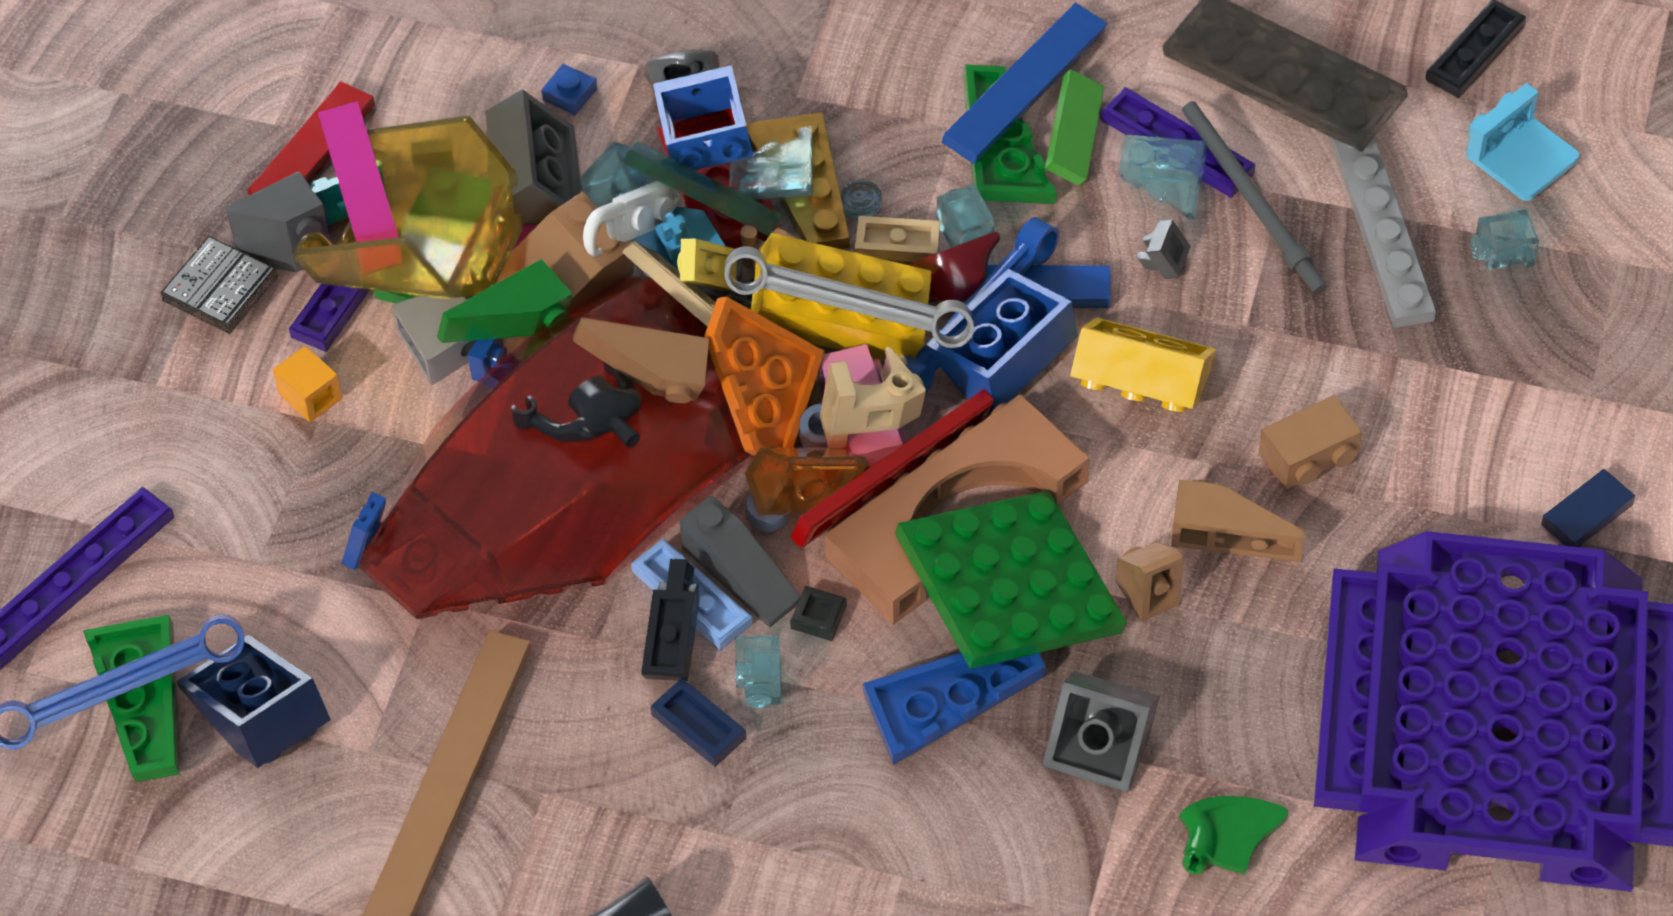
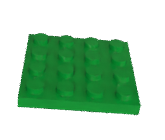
(1010, 579)

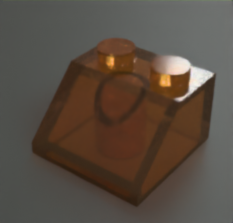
(799, 478)

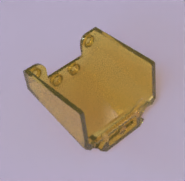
(449, 210)

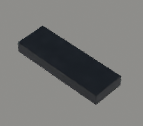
(1475, 48)

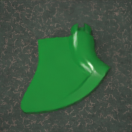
(1227, 831)

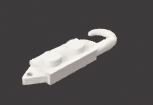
(631, 214)

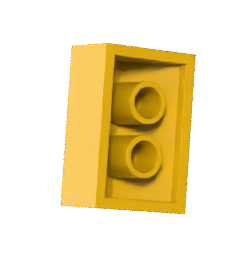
(1142, 364)

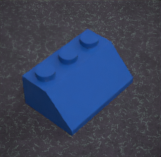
(1013, 338)

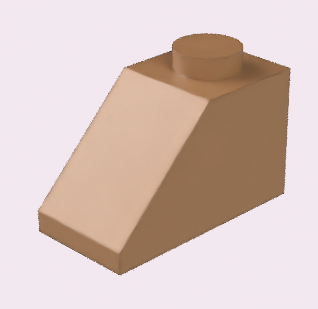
(1151, 578)

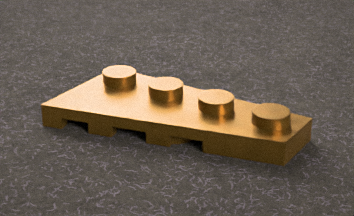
(817, 216)

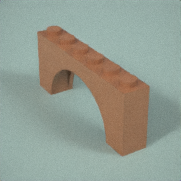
(1007, 448)

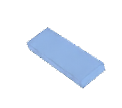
(718, 615)

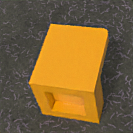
(307, 384)

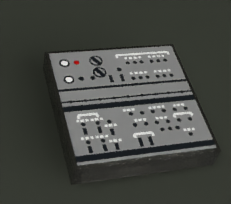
(219, 284)

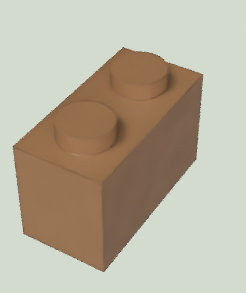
(1310, 442)

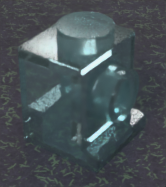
(1505, 240)
(759, 669)

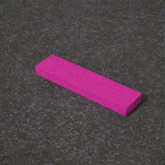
(357, 173)

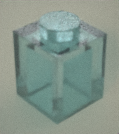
(963, 215)

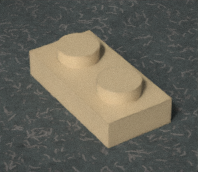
(897, 238)

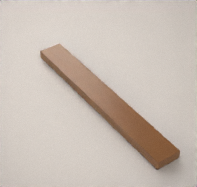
(449, 777)

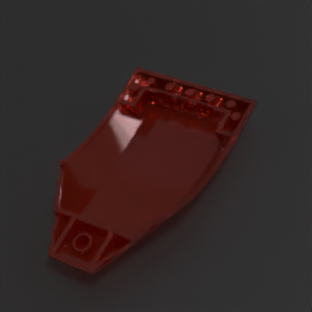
(525, 514)

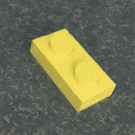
(704, 264)

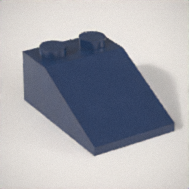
(256, 701)

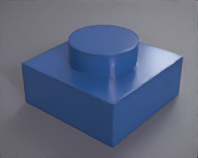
(569, 89)
(485, 356)

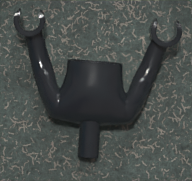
(598, 408)

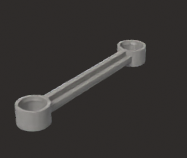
(849, 297)

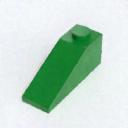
(509, 308)

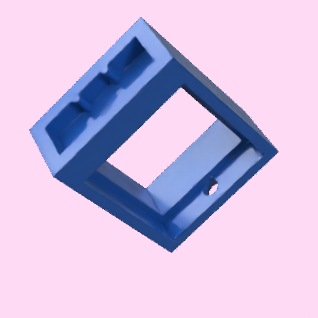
(716, 93)

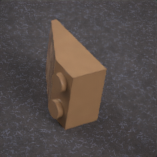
(561, 246)

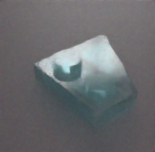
(776, 169)
(1165, 169)

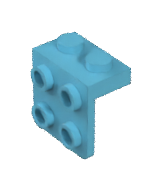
(1518, 147)

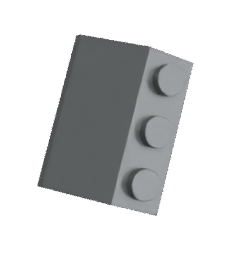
(541, 152)

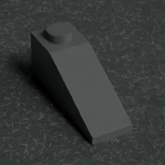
(737, 560)

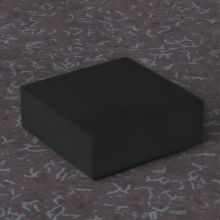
(818, 613)

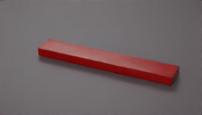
(885, 472)

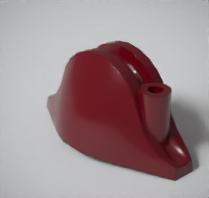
(960, 269)

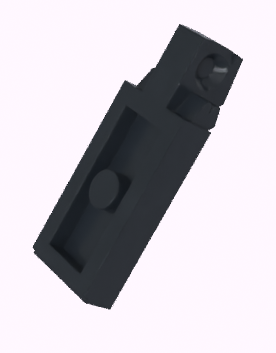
(672, 625)

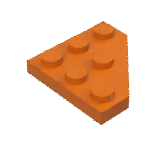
(762, 374)

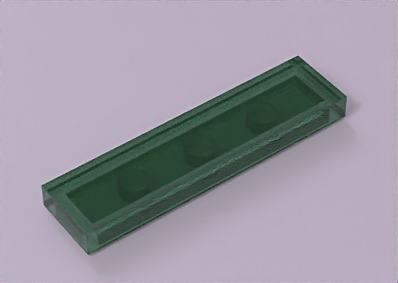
(702, 188)

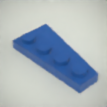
(940, 696)

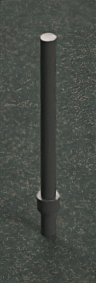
(1295, 254)

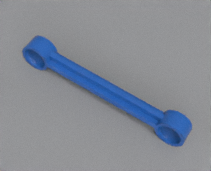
(1033, 245)
(121, 680)

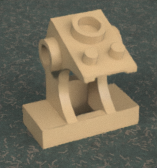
(865, 408)

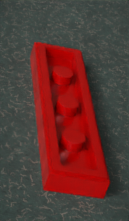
(308, 147)

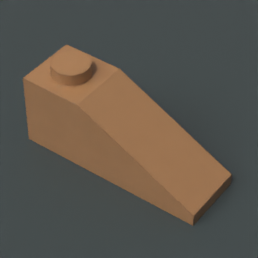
(654, 359)
(1226, 522)

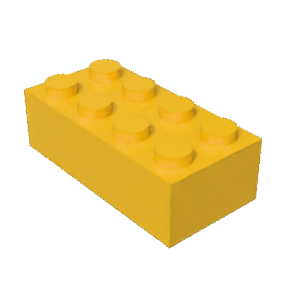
(833, 325)

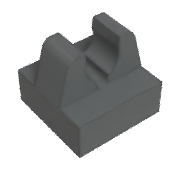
(1165, 250)

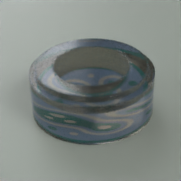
(861, 199)

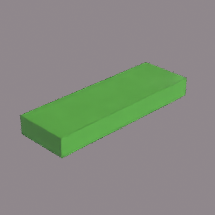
(1074, 127)

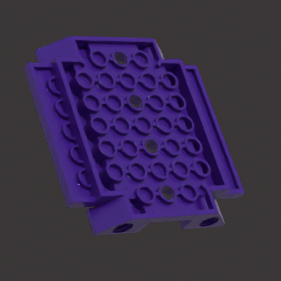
(1421, 690)

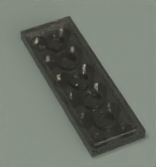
(1286, 71)

